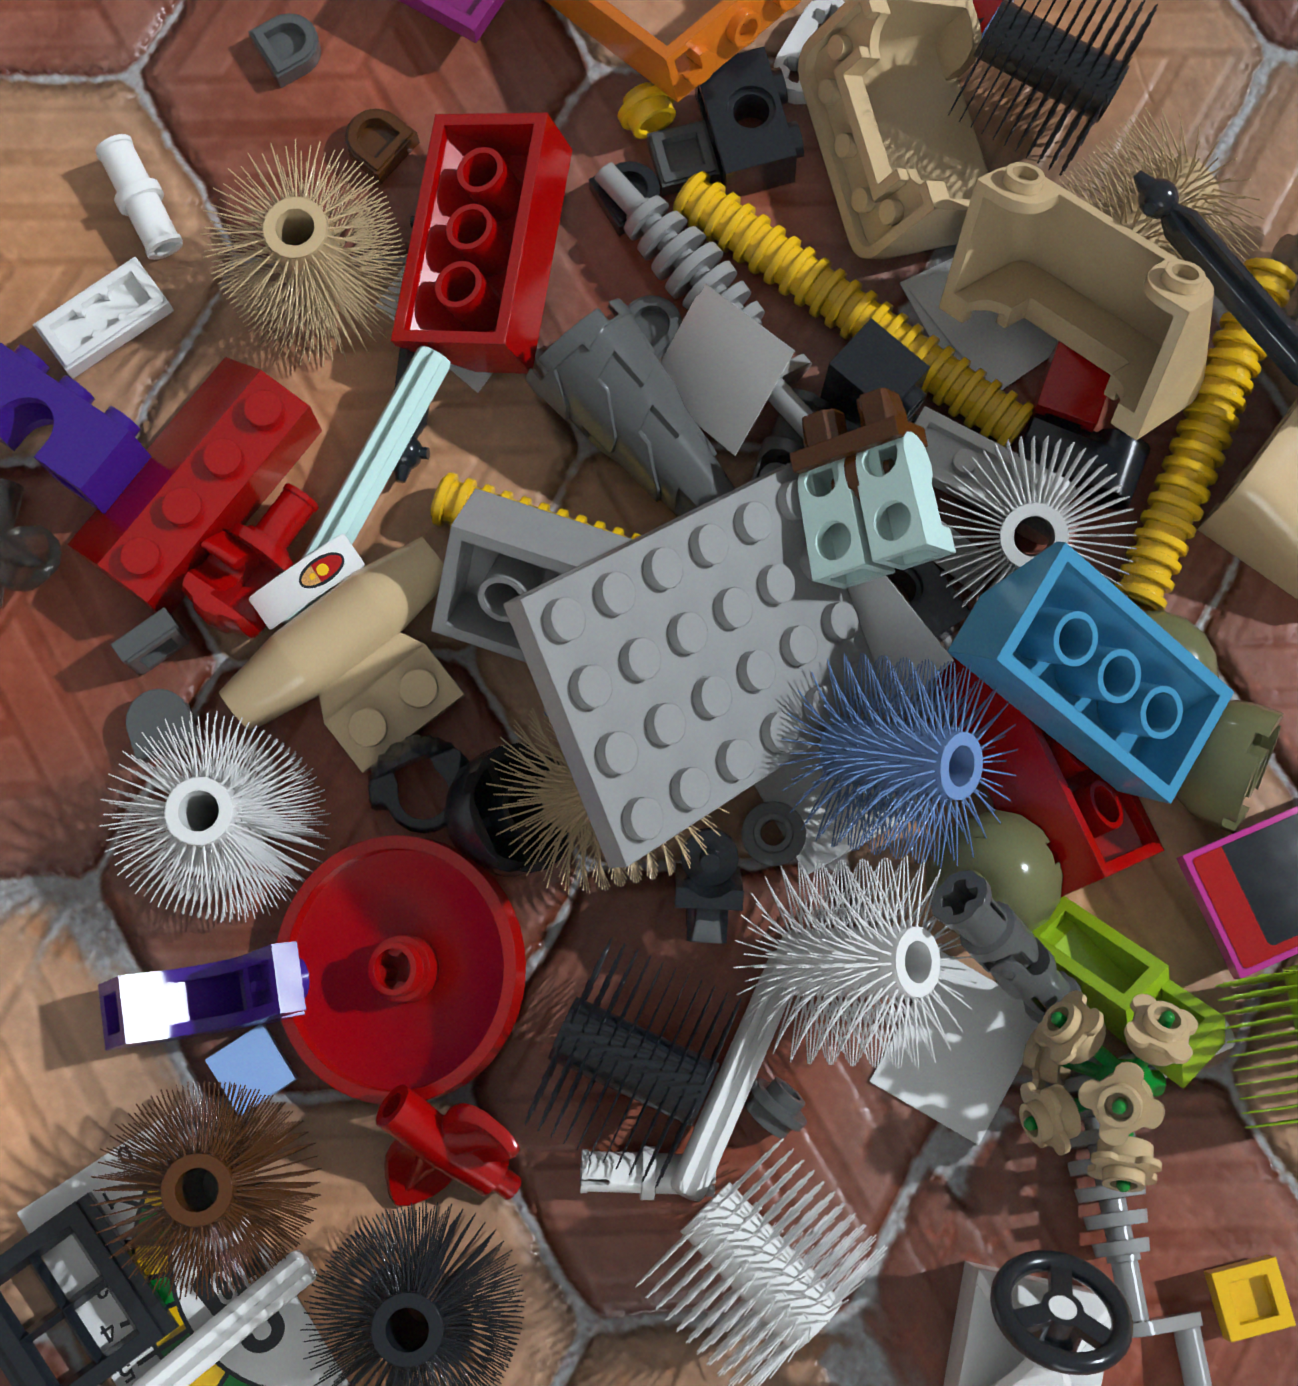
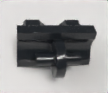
(709, 886)

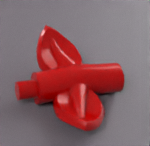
(442, 1148)

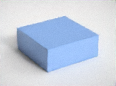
(252, 1062)

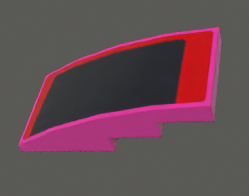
(1250, 892)

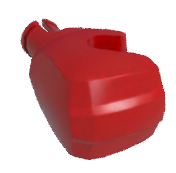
(245, 562)

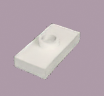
(103, 317)

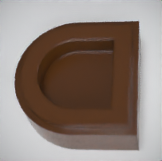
(379, 142)

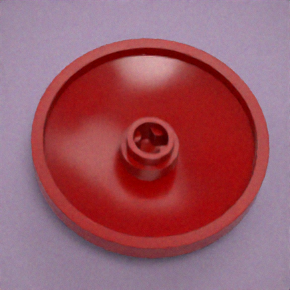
(406, 968)

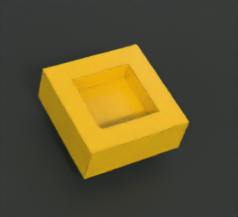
(1249, 1298)

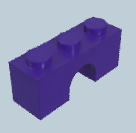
(87, 449)

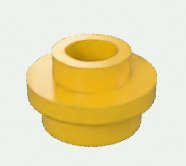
(646, 110)

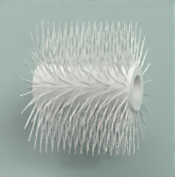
(1031, 505)
(217, 819)
(856, 963)
(765, 1271)

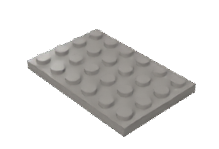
(683, 659)

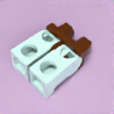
(867, 493)

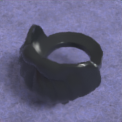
(384, 786)

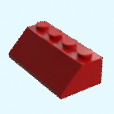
(484, 240)
(202, 477)
(1084, 817)

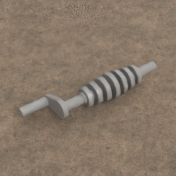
(690, 266)
(1124, 1252)

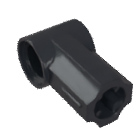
(1112, 446)

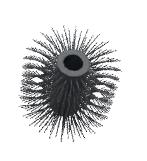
(1056, 66)
(631, 1060)
(426, 1288)

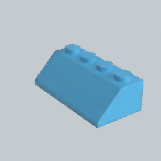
(1093, 672)

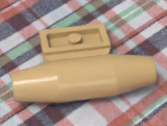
(353, 656)

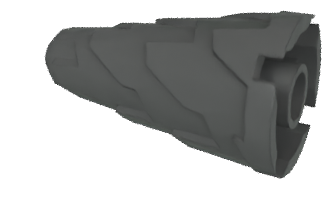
(630, 408)

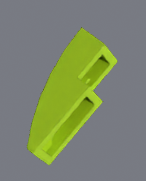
(1115, 971)

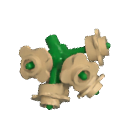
(1121, 1089)

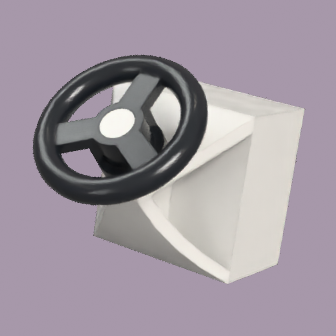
(1037, 1328)

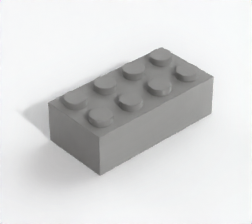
(499, 553)

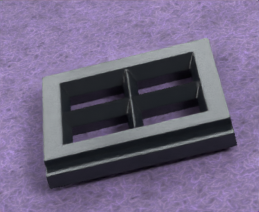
(142, 1308)

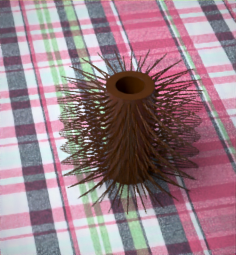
(184, 1194)

